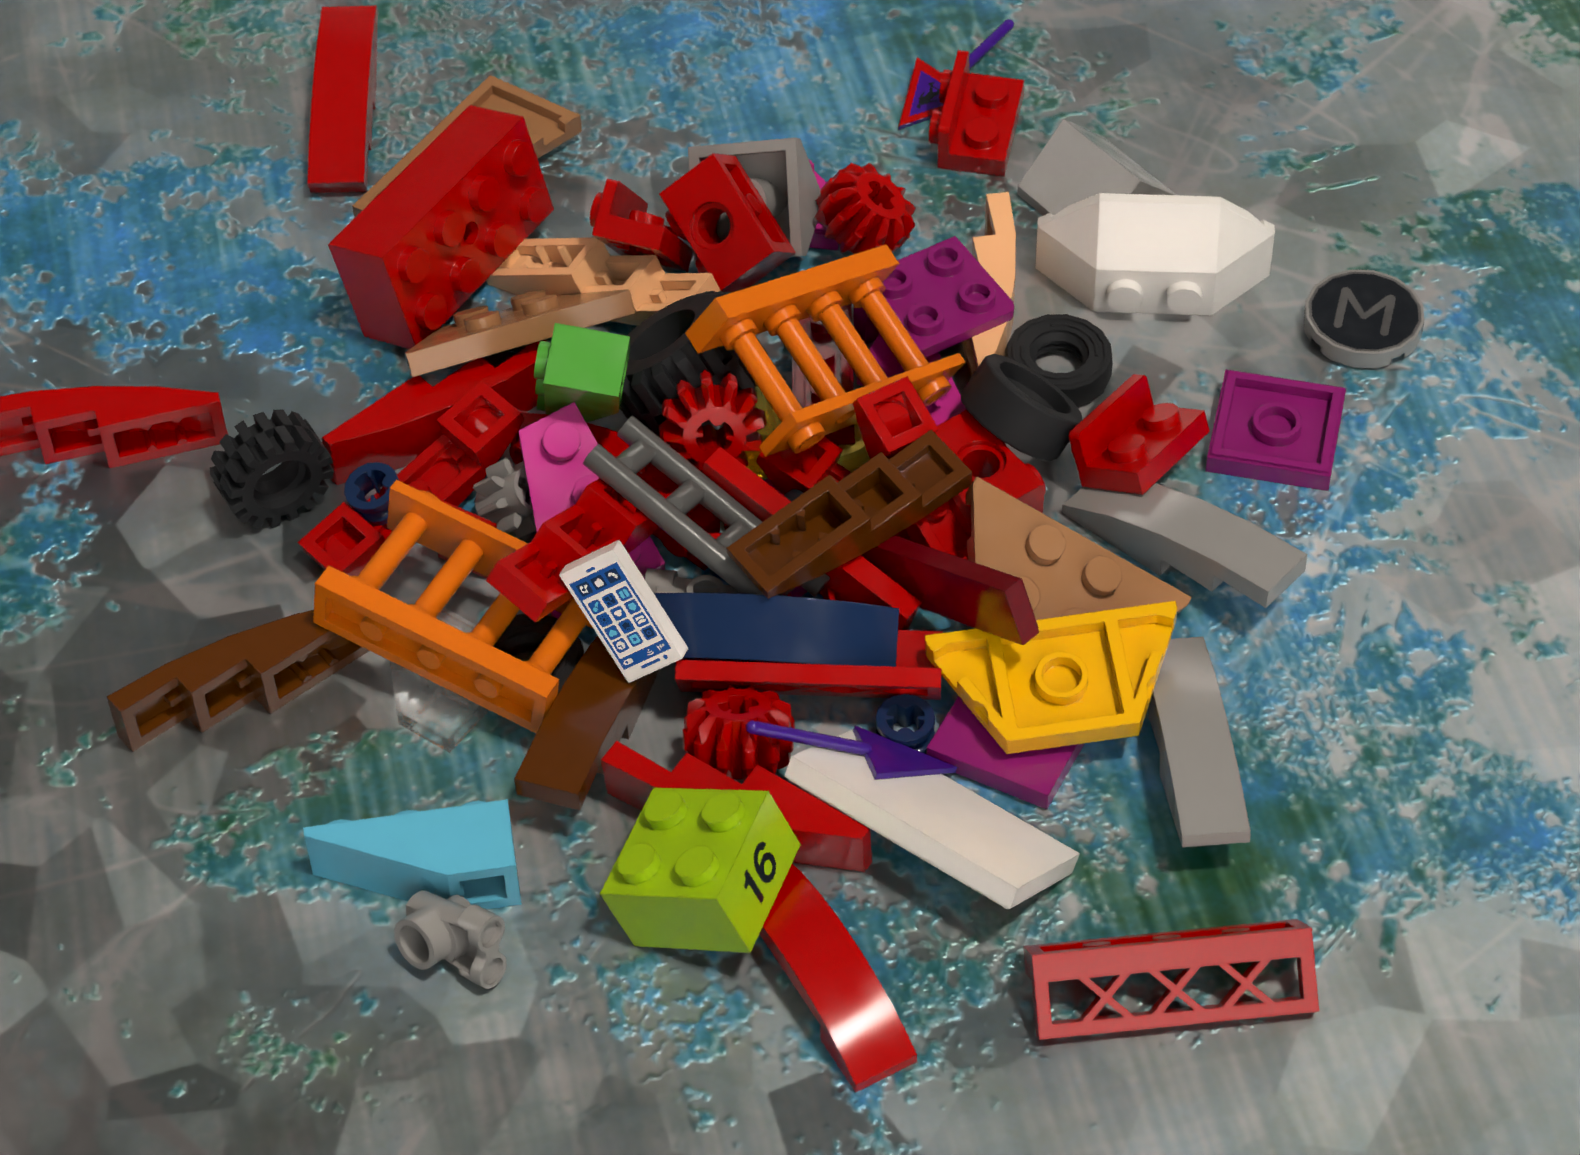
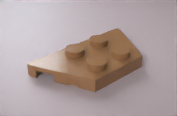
(530, 320)
(1057, 565)

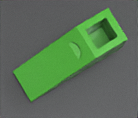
(581, 369)

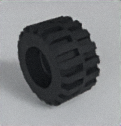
(665, 355)

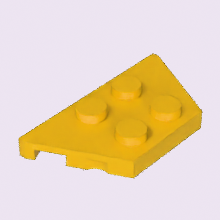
(1068, 684)

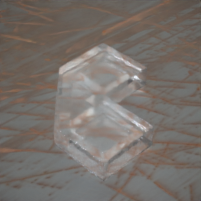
(432, 709)

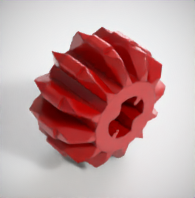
(864, 210)
(718, 405)
(718, 732)

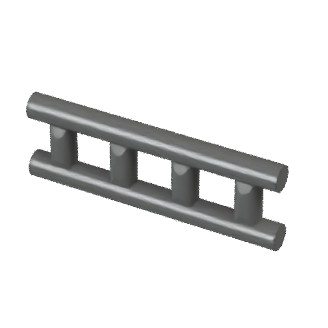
(671, 512)

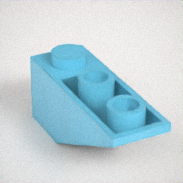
(437, 850)

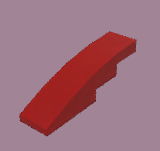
(343, 99)
(406, 418)
(122, 421)
(597, 519)
(824, 833)

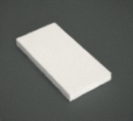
(939, 824)

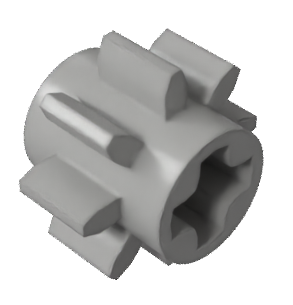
(505, 498)

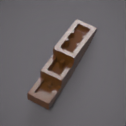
(849, 517)
(215, 681)
(580, 728)

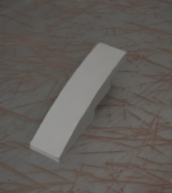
(1192, 536)
(1197, 749)

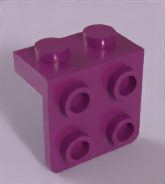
(941, 298)

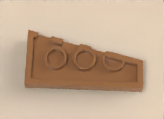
(546, 123)

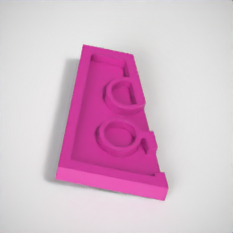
(556, 476)

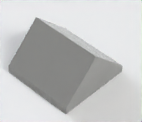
(1079, 166)
(783, 180)

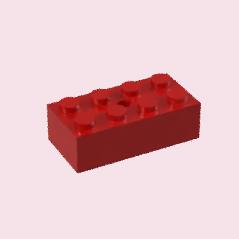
(442, 226)

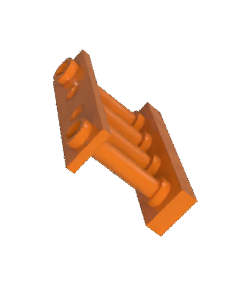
(819, 294)
(420, 641)

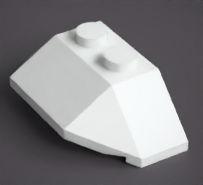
(1154, 252)

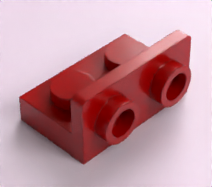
(976, 119)
(626, 228)
(1131, 441)

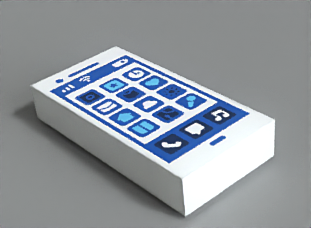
(623, 611)

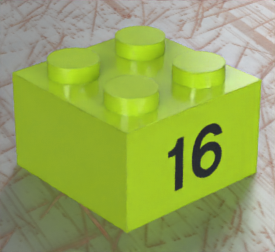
(701, 869)

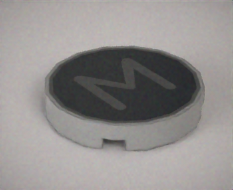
(1363, 318)

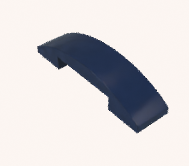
(782, 629)

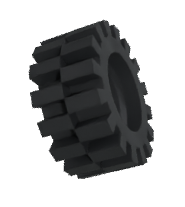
(258, 448)

